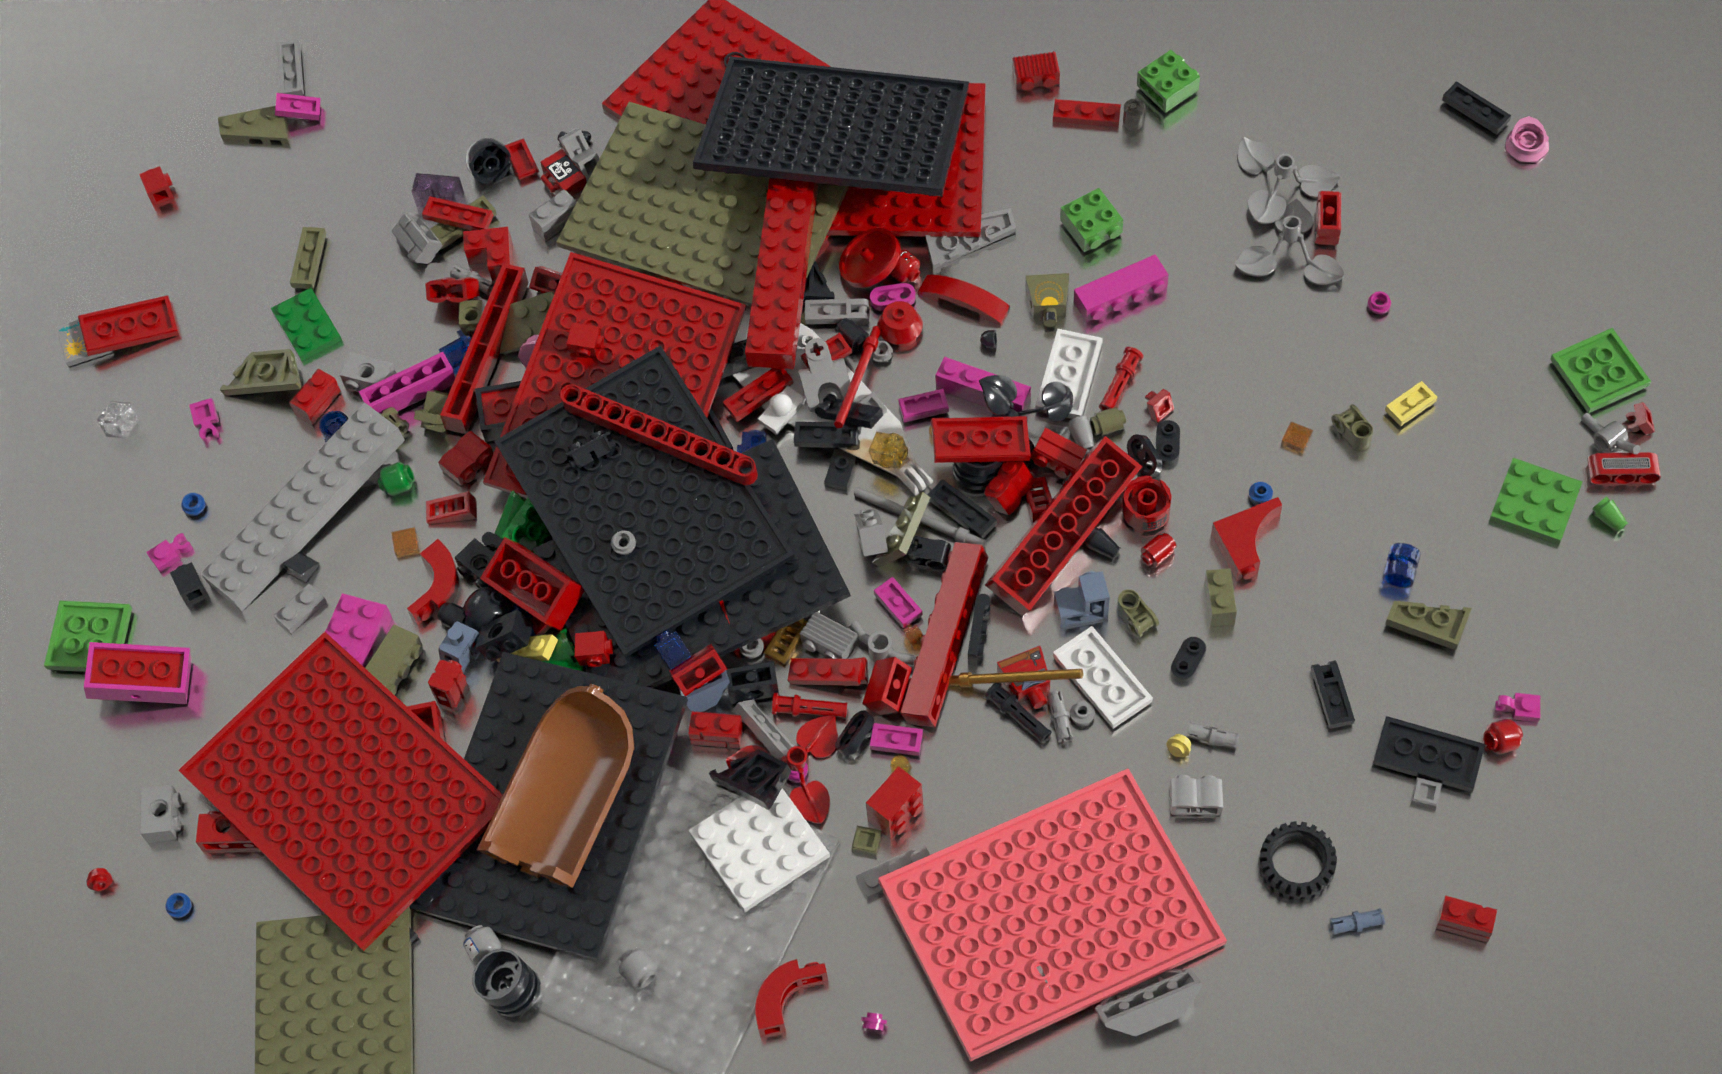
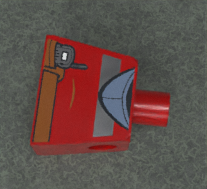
(1027, 661)

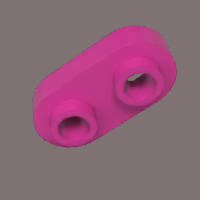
(891, 294)

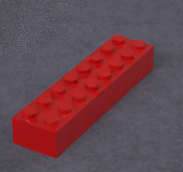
(1063, 526)

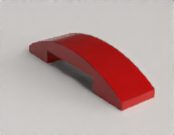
(966, 295)

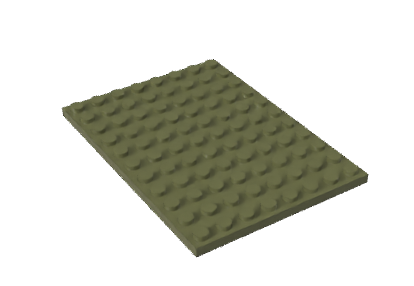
(675, 221)

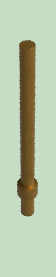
(967, 679)

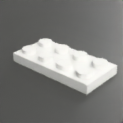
(1073, 364)
(1105, 679)

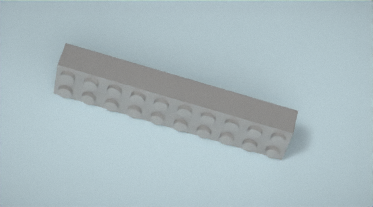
(303, 506)

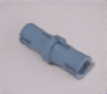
(1357, 921)

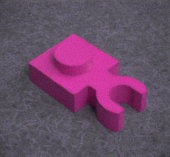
(204, 416)
(166, 554)

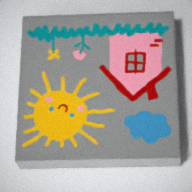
(73, 344)

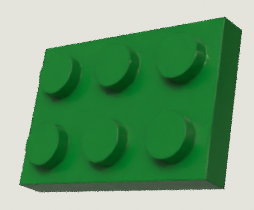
(306, 324)

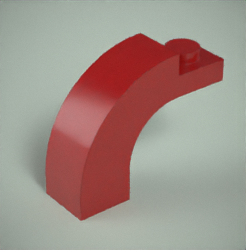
(444, 586)
(776, 990)

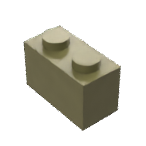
(1220, 597)

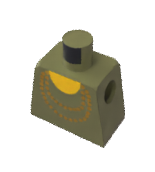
(1048, 296)

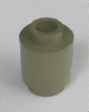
(1107, 421)

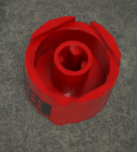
(1146, 504)

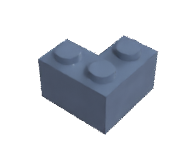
(1084, 603)

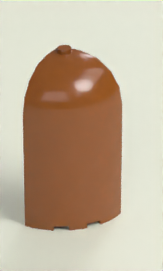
(562, 787)

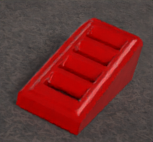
(465, 503)
(1033, 503)

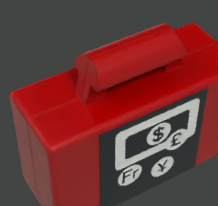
(562, 174)

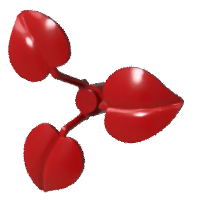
(819, 739)

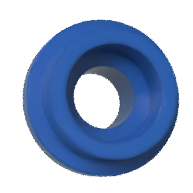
(1260, 498)
(189, 500)
(175, 899)

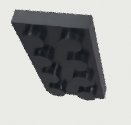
(1429, 754)

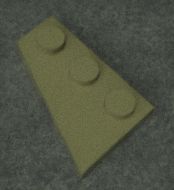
(254, 125)
(903, 530)
(1430, 623)

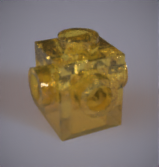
(888, 450)

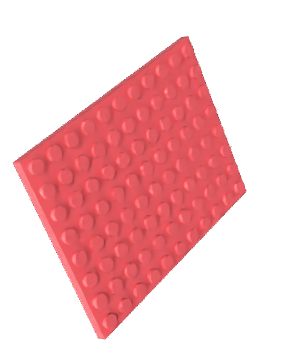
(1065, 888)

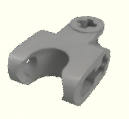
(822, 373)

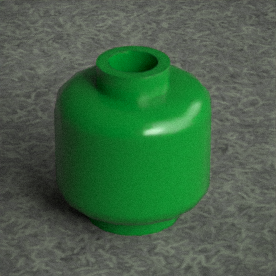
(396, 478)

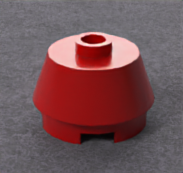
(900, 324)

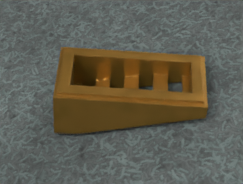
(780, 634)

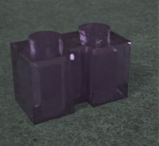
(436, 186)

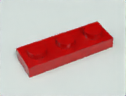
(1086, 113)
(457, 214)
(757, 393)
(825, 671)

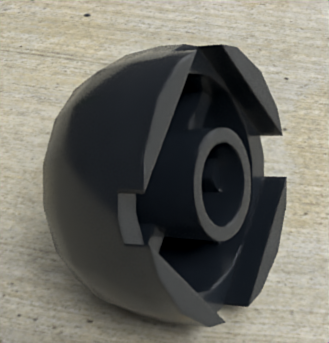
(488, 160)
(485, 606)

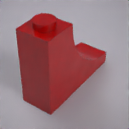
(1238, 534)

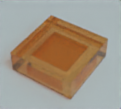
(1297, 437)
(405, 541)

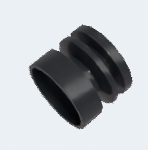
(976, 474)
(506, 982)

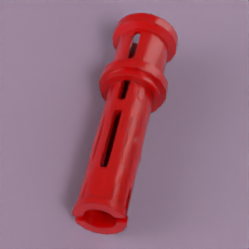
(1124, 371)
(795, 704)

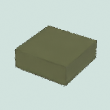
(866, 841)

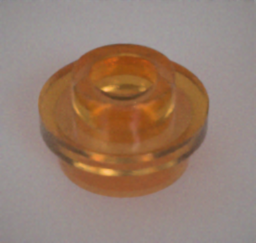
(913, 634)

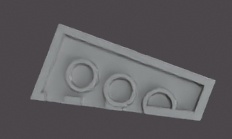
(993, 227)

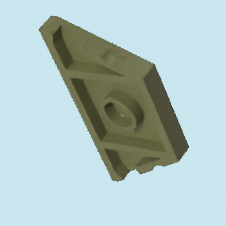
(524, 321)
(265, 373)

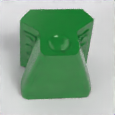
(521, 523)

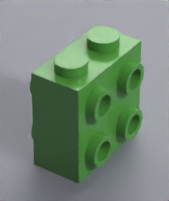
(1168, 80)
(1091, 220)

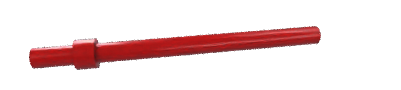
(869, 346)

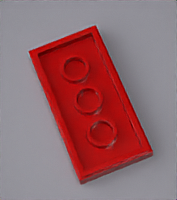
(128, 325)
(980, 439)

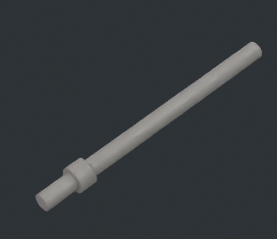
(960, 535)

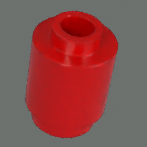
(1158, 550)

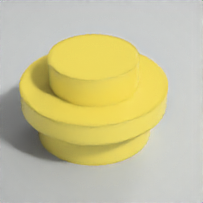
(1179, 745)

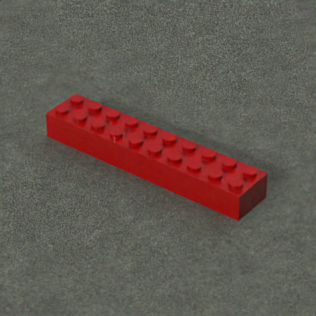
(781, 274)

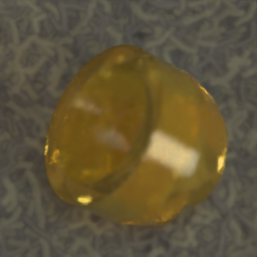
(902, 762)

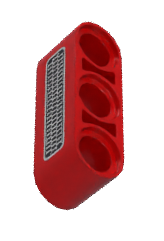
(1624, 468)

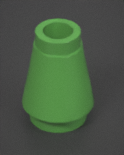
(1610, 514)

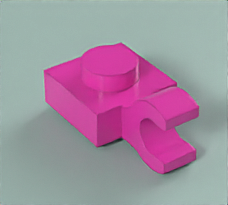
(1523, 706)

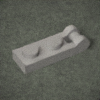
(835, 310)

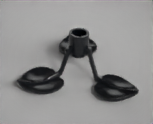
(1001, 391)

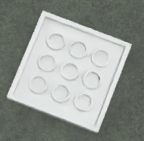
(758, 847)

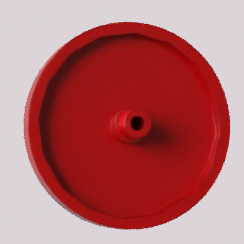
(869, 257)

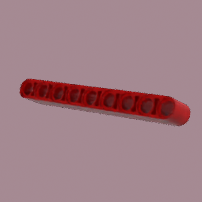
(666, 442)

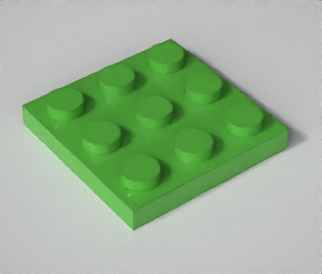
(1600, 370)
(1536, 501)
(83, 623)

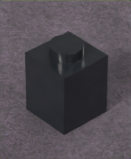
(188, 583)

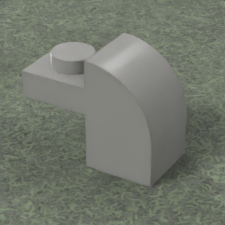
(579, 152)

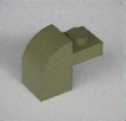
(430, 415)

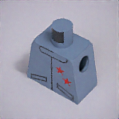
(460, 646)

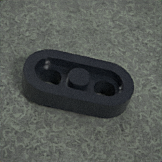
(1169, 441)
(1145, 456)
(1190, 658)
(854, 733)

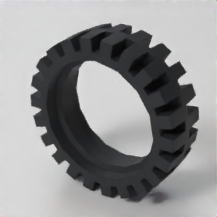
(1301, 832)

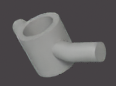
(1610, 436)
(880, 638)

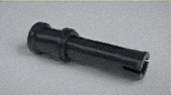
(1006, 707)

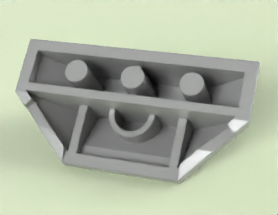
(1150, 1002)

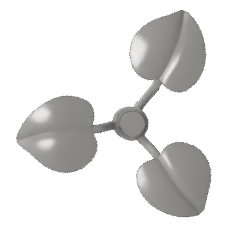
(1266, 206)
(1293, 223)

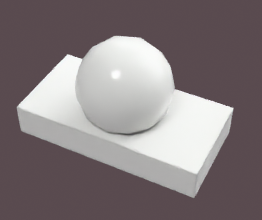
(781, 409)

